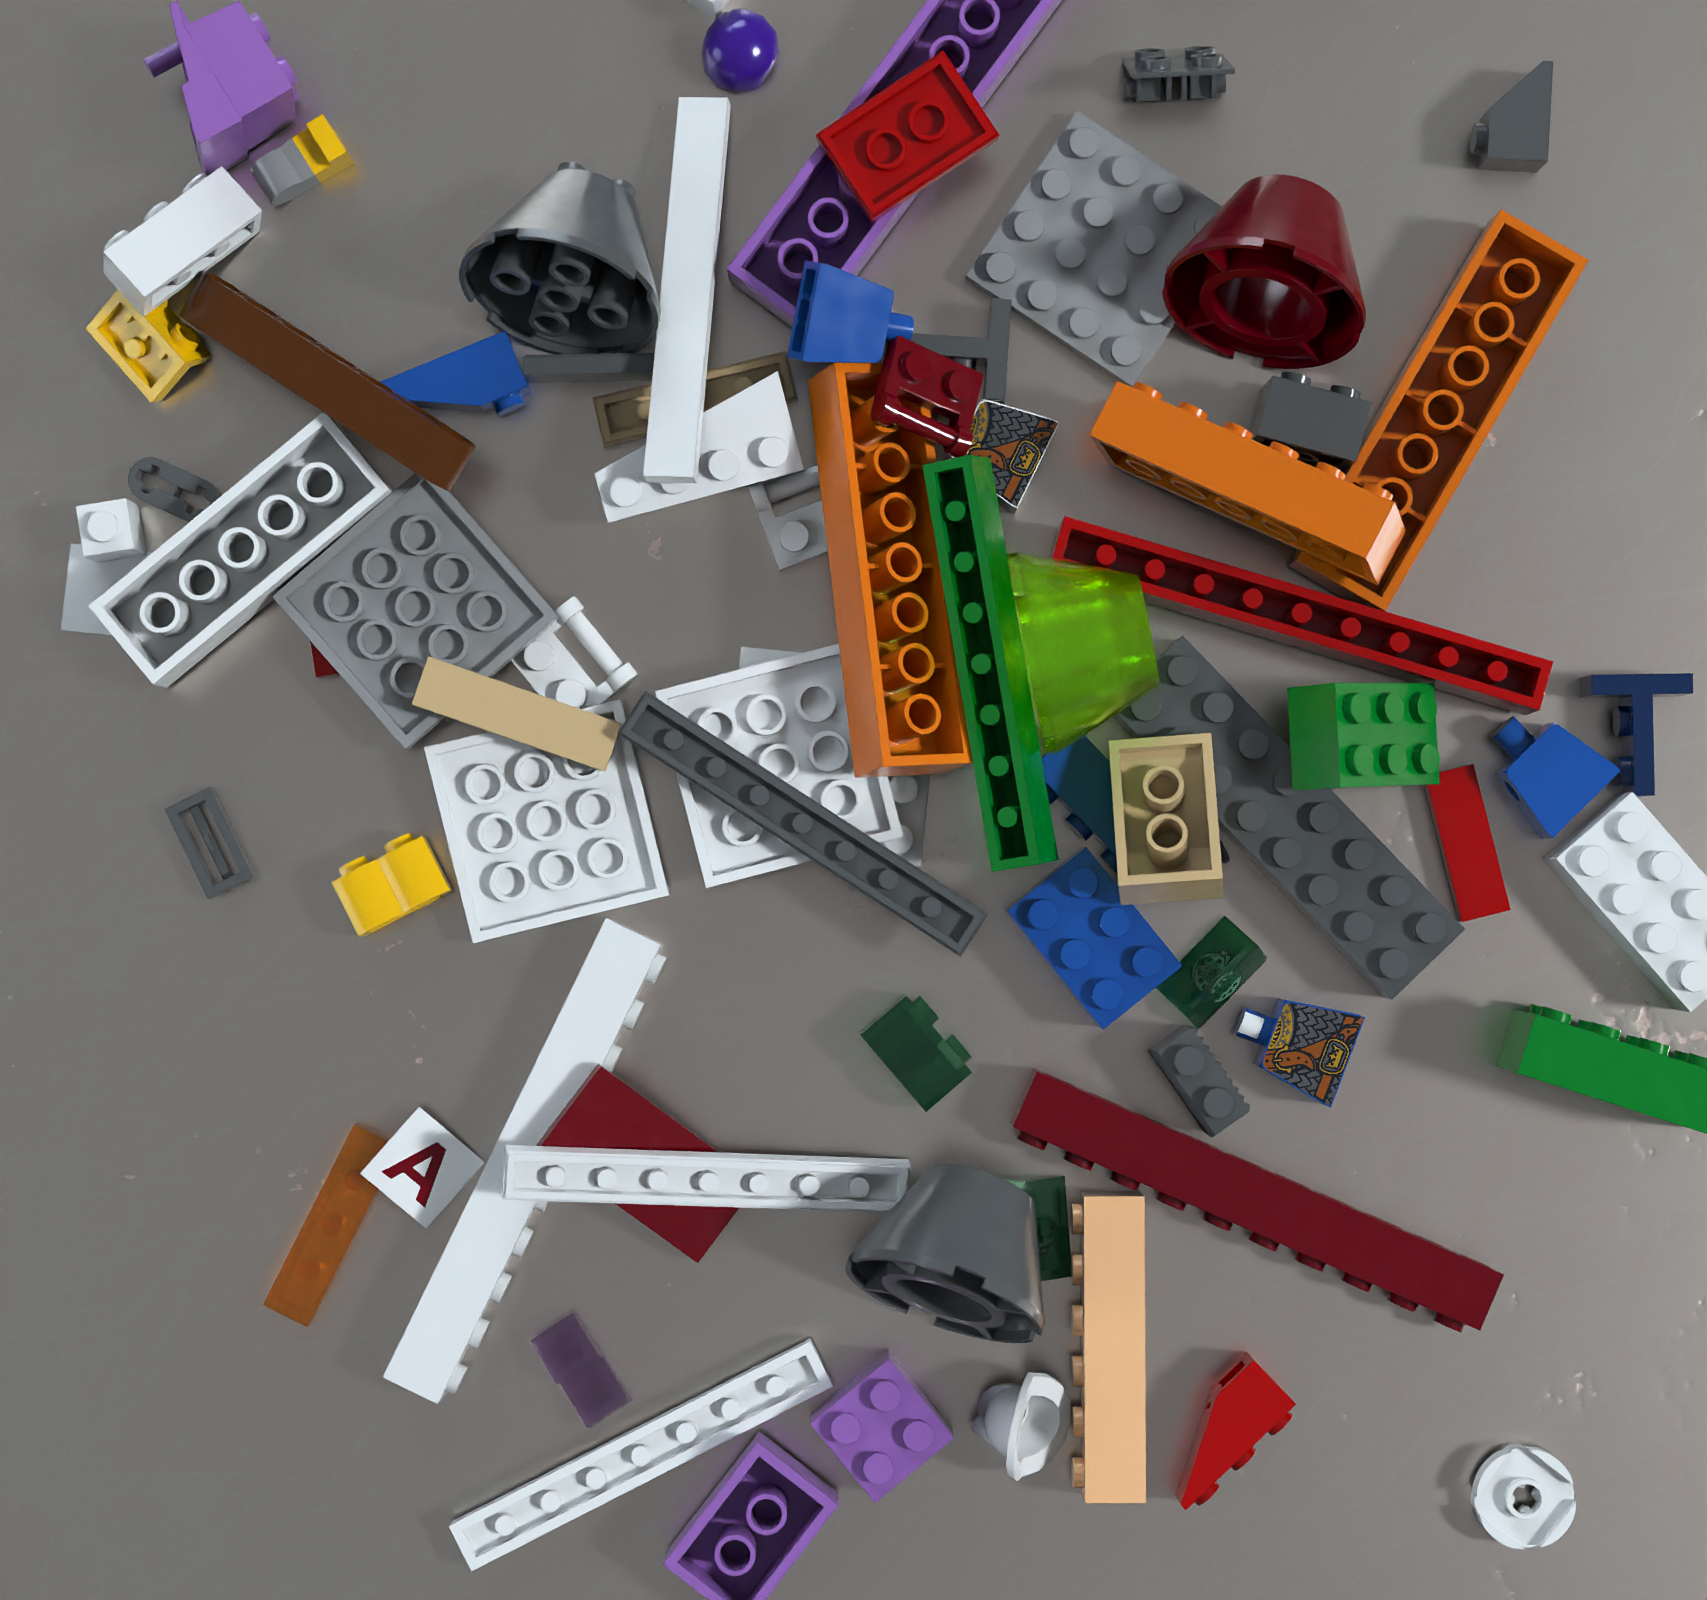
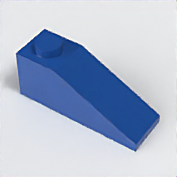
(469, 379)

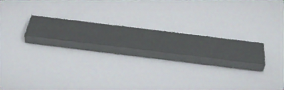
(803, 823)

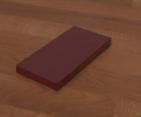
(616, 1116)

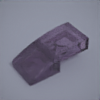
(581, 1370)

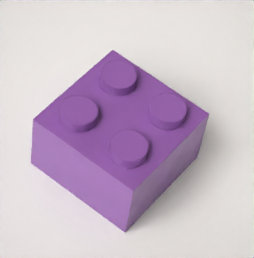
(881, 1426)

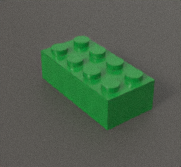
(1600, 1066)

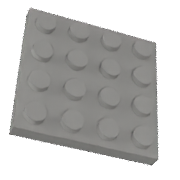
(1093, 248)
(410, 587)

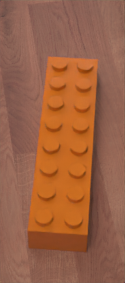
(1455, 389)
(886, 583)

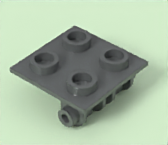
(1200, 63)

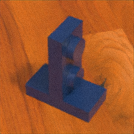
(1635, 720)

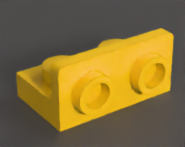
(148, 348)

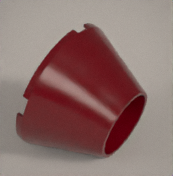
(1270, 277)

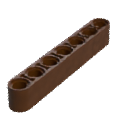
(327, 381)

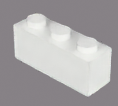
(181, 240)

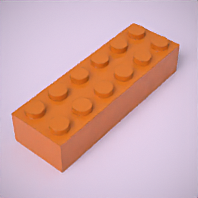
(1249, 480)

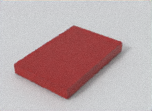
(907, 136)

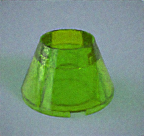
(1082, 643)

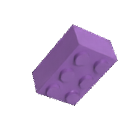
(752, 1525)

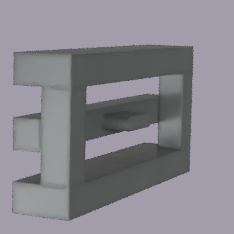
(192, 851)

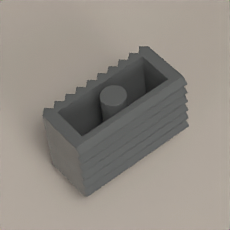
(1199, 1080)

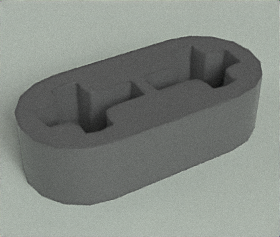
(180, 481)

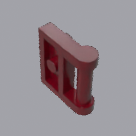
(930, 383)

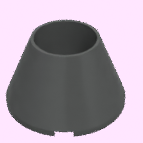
(959, 1251)

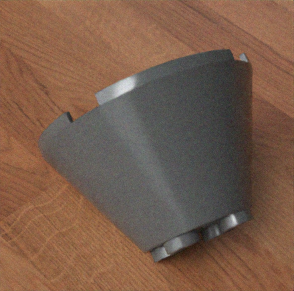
(567, 267)

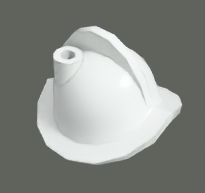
(1024, 1422)

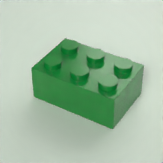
(1363, 735)

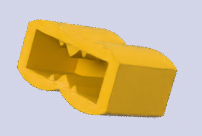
(391, 885)

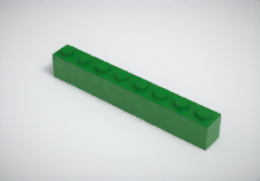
(990, 662)

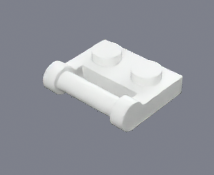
(797, 534)
(557, 673)

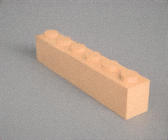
(1110, 1346)

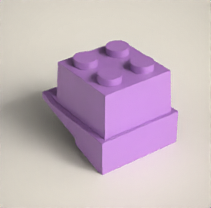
(233, 83)

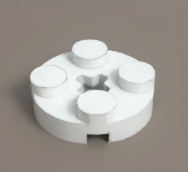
(1527, 1526)

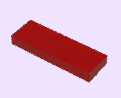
(1467, 844)

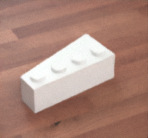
(740, 445)

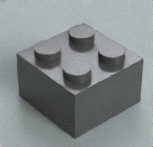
(1311, 420)

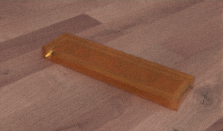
(327, 1230)

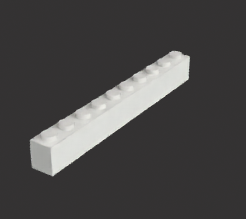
(495, 1228)

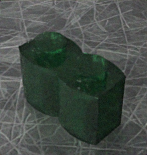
(916, 1051)

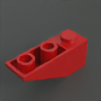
(1234, 1418)

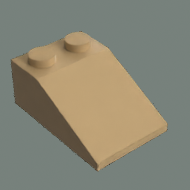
(1165, 819)

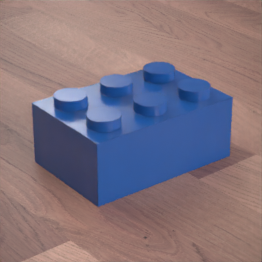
(1091, 940)

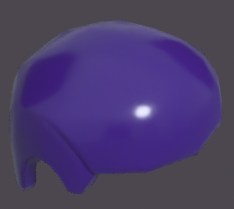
(739, 50)

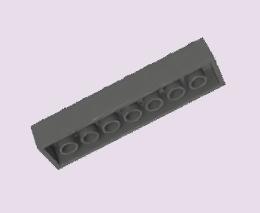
(1298, 838)

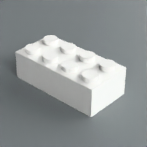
(1641, 894)

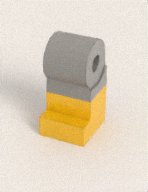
(301, 162)

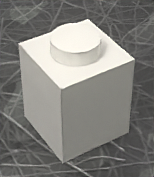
(111, 530)

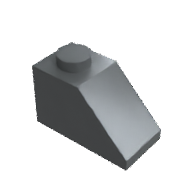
(1517, 127)

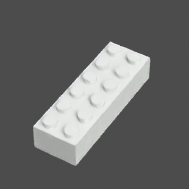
(240, 551)

